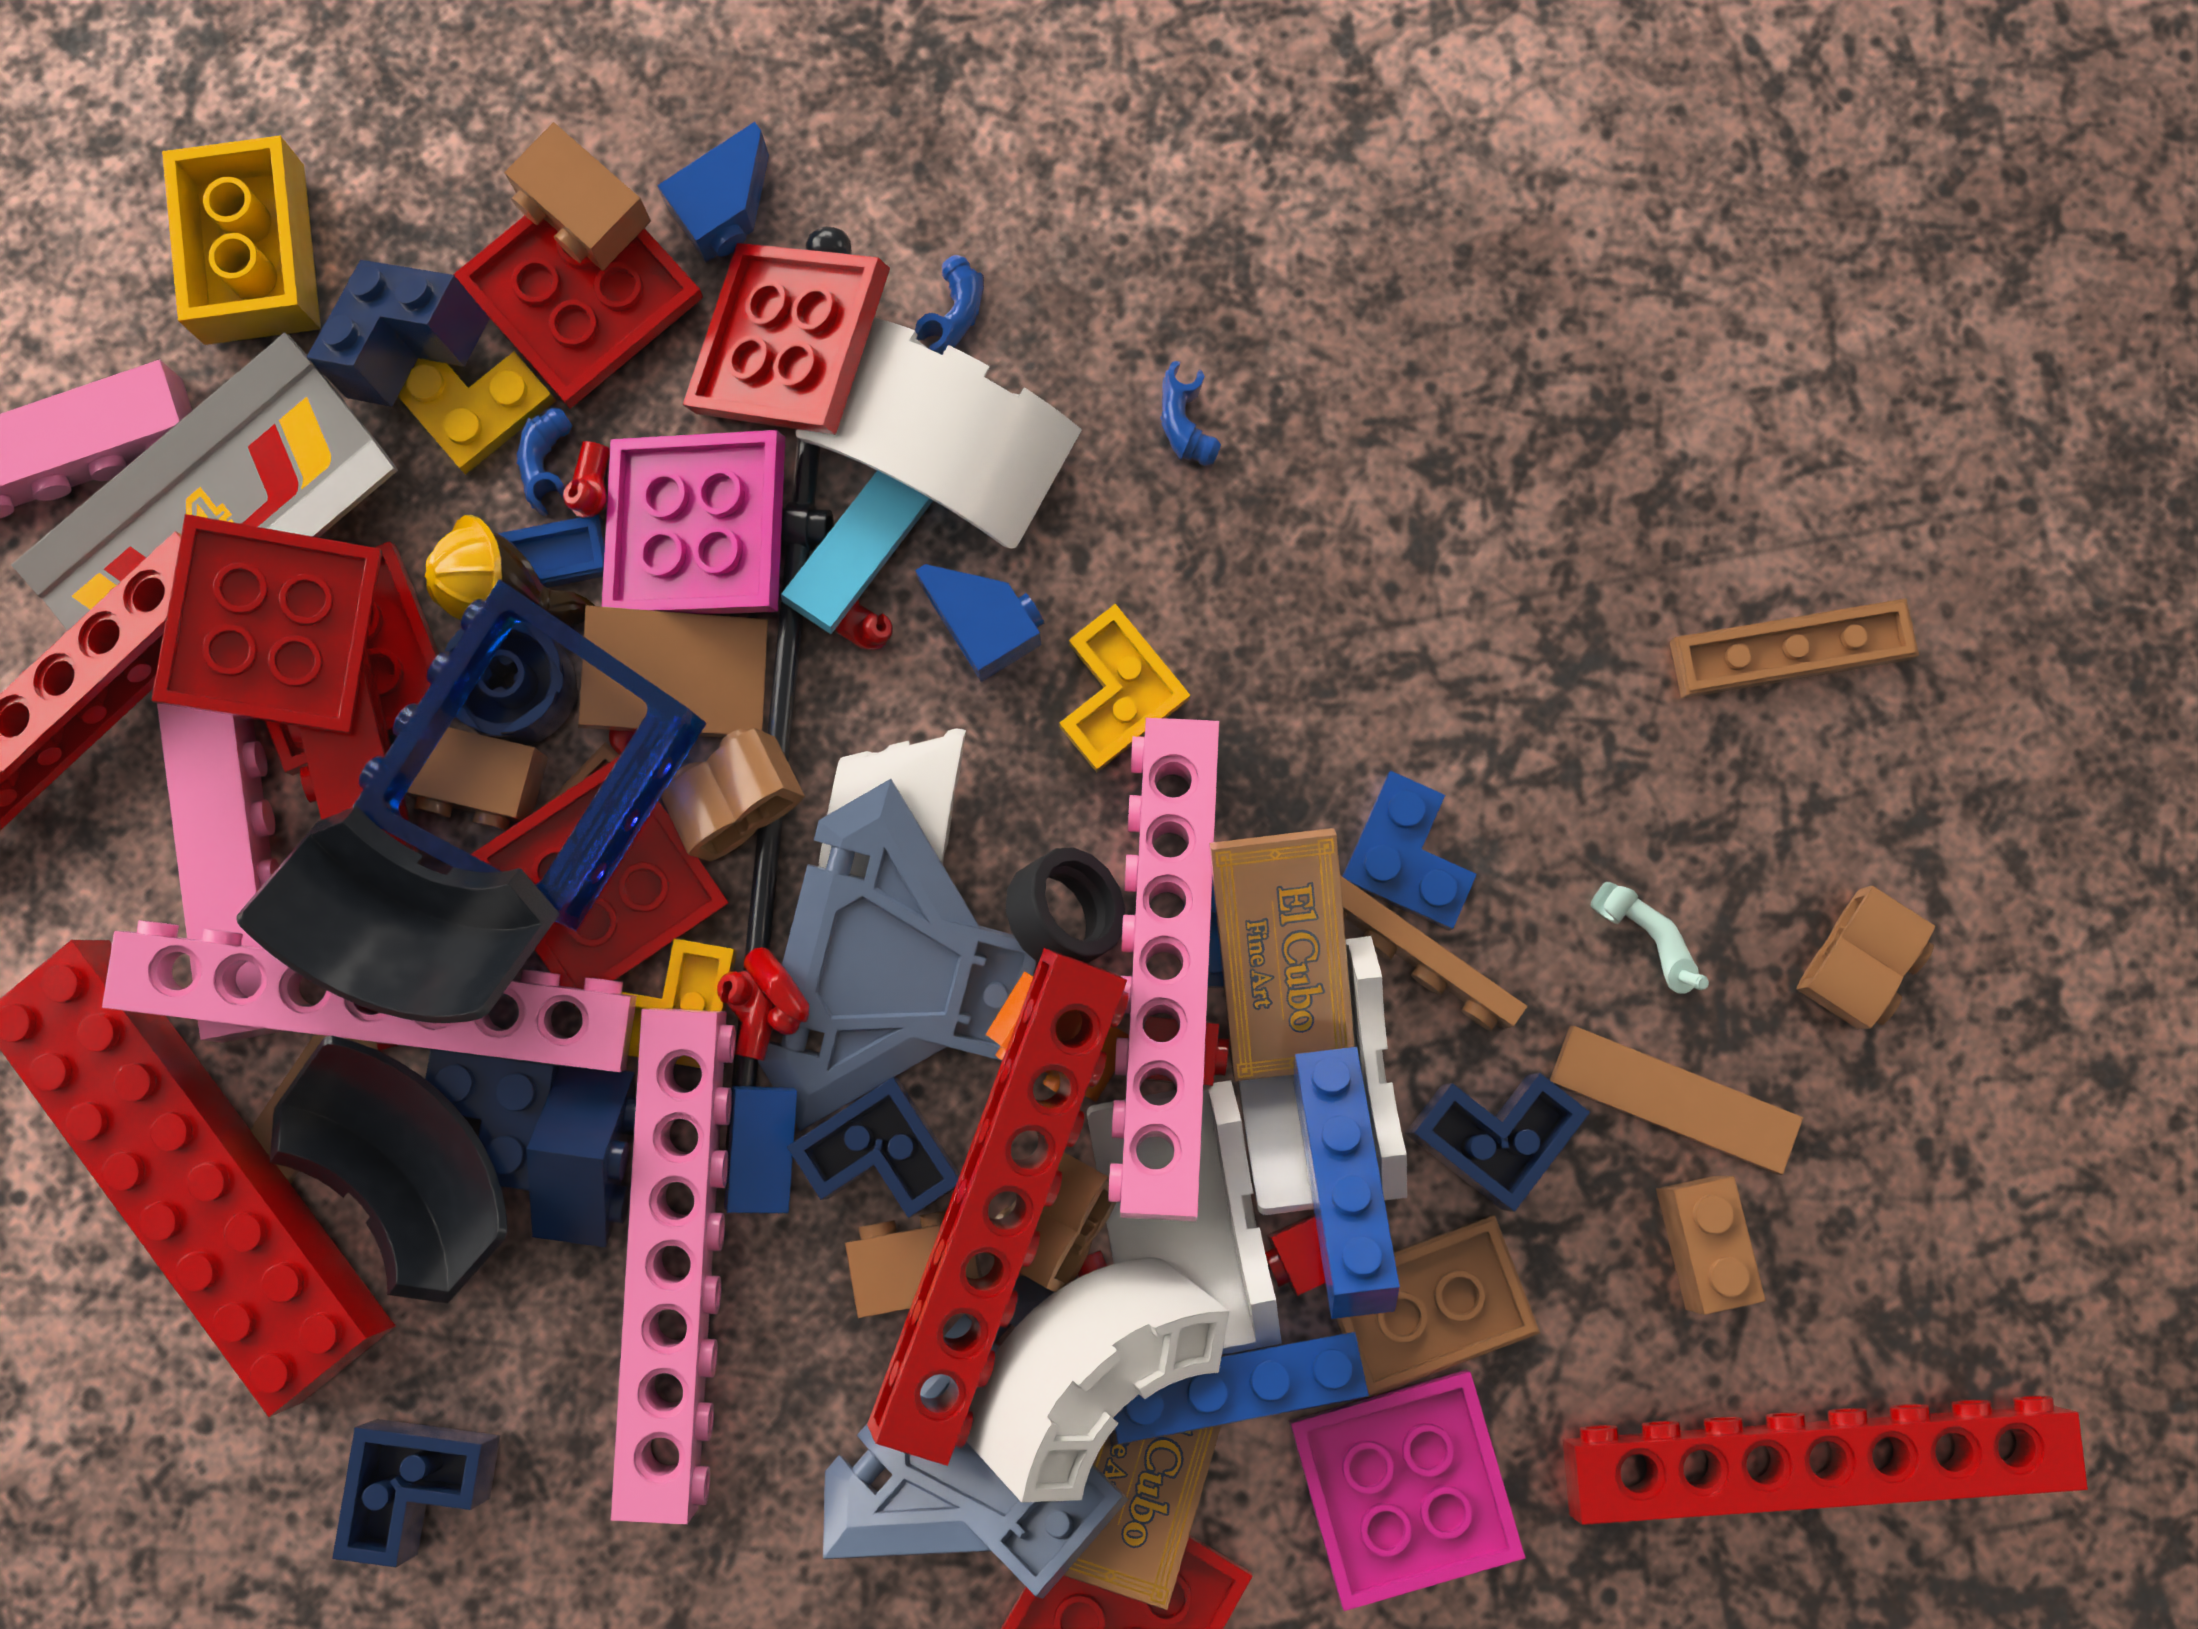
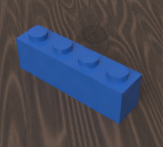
(1345, 1183)
(1248, 1389)

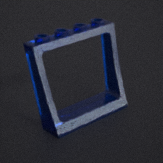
(617, 807)

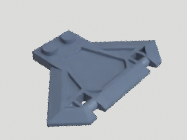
(885, 961)
(962, 1504)

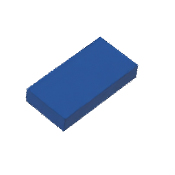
(563, 549)
(758, 1151)

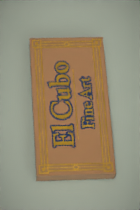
(1281, 949)
(1148, 1536)

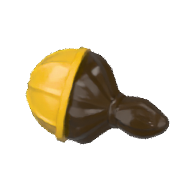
(474, 559)

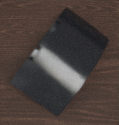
(392, 934)
(403, 1156)

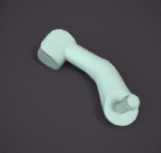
(1676, 961)

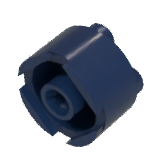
(537, 701)

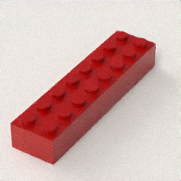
(189, 1180)

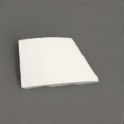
(923, 775)

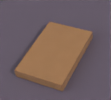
(698, 659)
(1451, 1306)

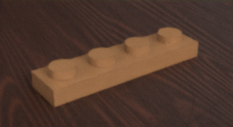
(1433, 964)

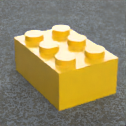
(241, 240)

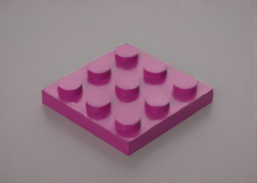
(695, 523)
(1406, 1490)

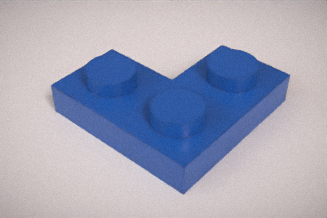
(1391, 859)

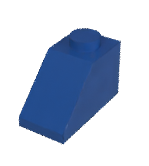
(719, 193)
(983, 617)

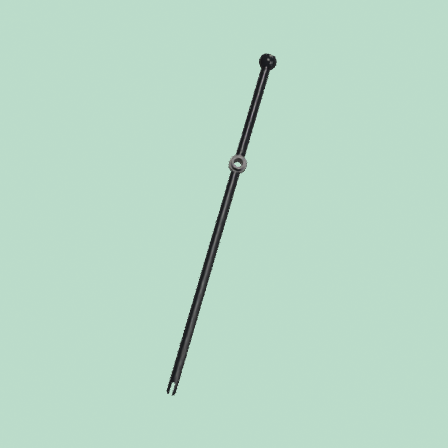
(801, 530)

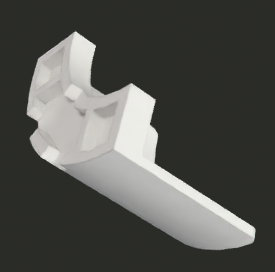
(951, 432)
(1272, 1110)
(1224, 1246)
(1080, 1363)

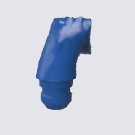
(966, 292)
(1182, 434)
(534, 445)

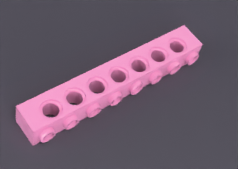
(1191, 752)
(143, 982)
(641, 1484)

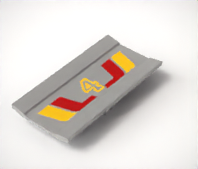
(258, 452)

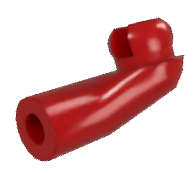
(777, 984)

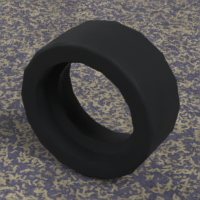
(1094, 890)

